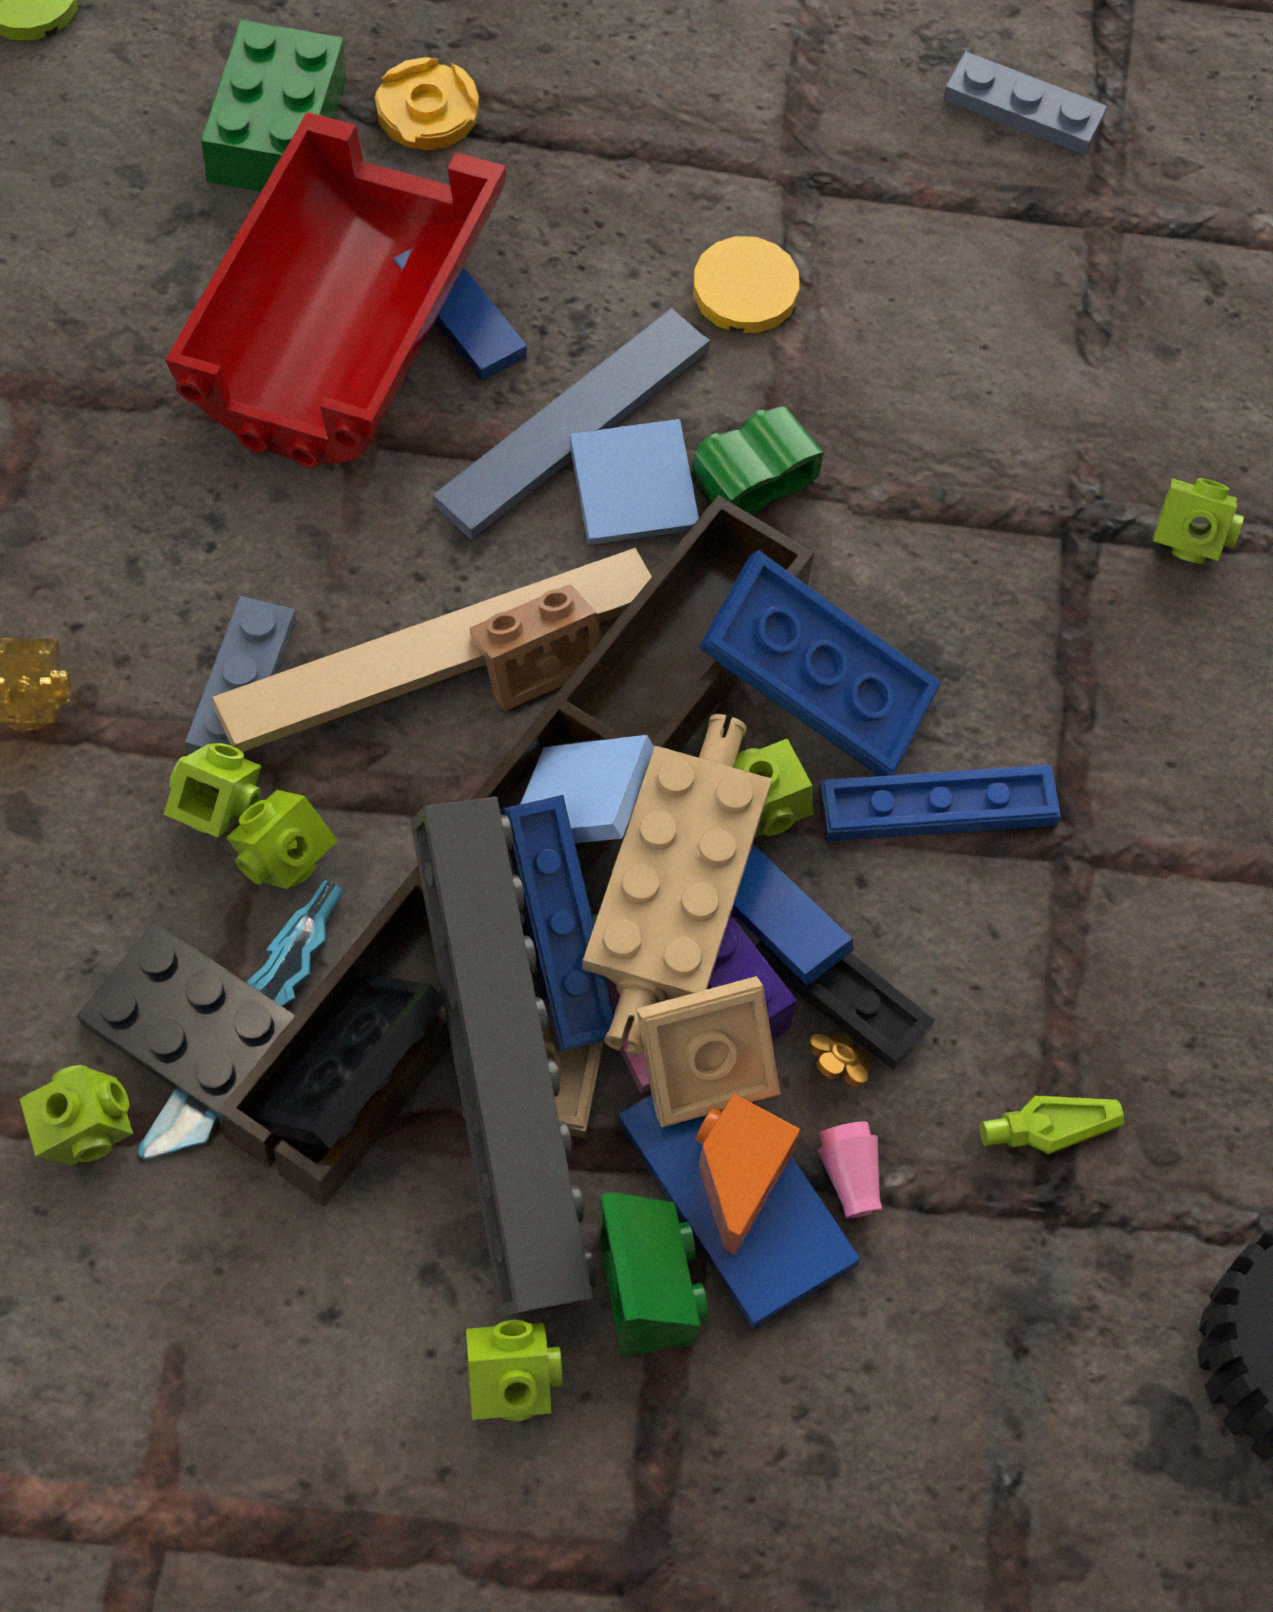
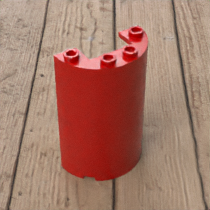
(311, 312)

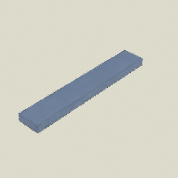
(593, 403)

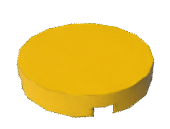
(426, 104)
(746, 284)

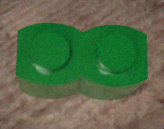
(758, 462)

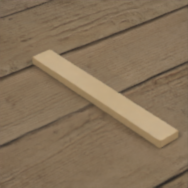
(404, 658)

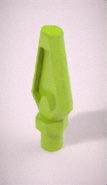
(1053, 1123)

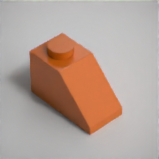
(742, 1163)

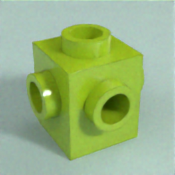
(1190, 501)
(790, 787)
(212, 788)
(280, 840)
(77, 1116)
(511, 1370)

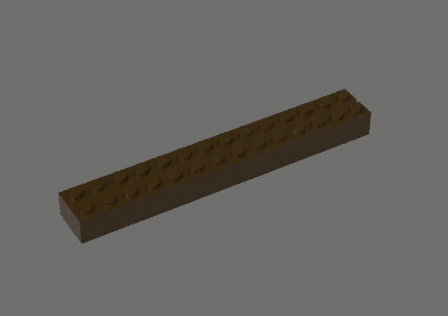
(633, 683)

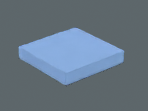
(633, 481)
(597, 783)

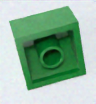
(648, 1274)

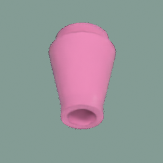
(853, 1167)

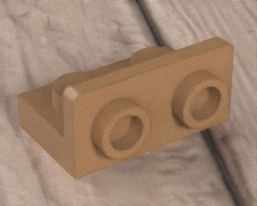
(536, 645)

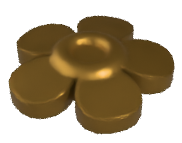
(839, 1057)

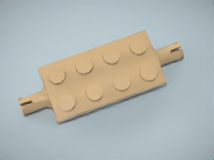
(676, 877)

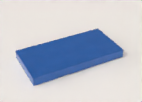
(820, 665)
(791, 1243)

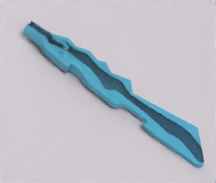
(289, 965)

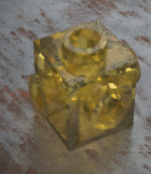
(31, 682)

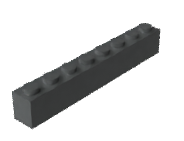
(502, 1057)

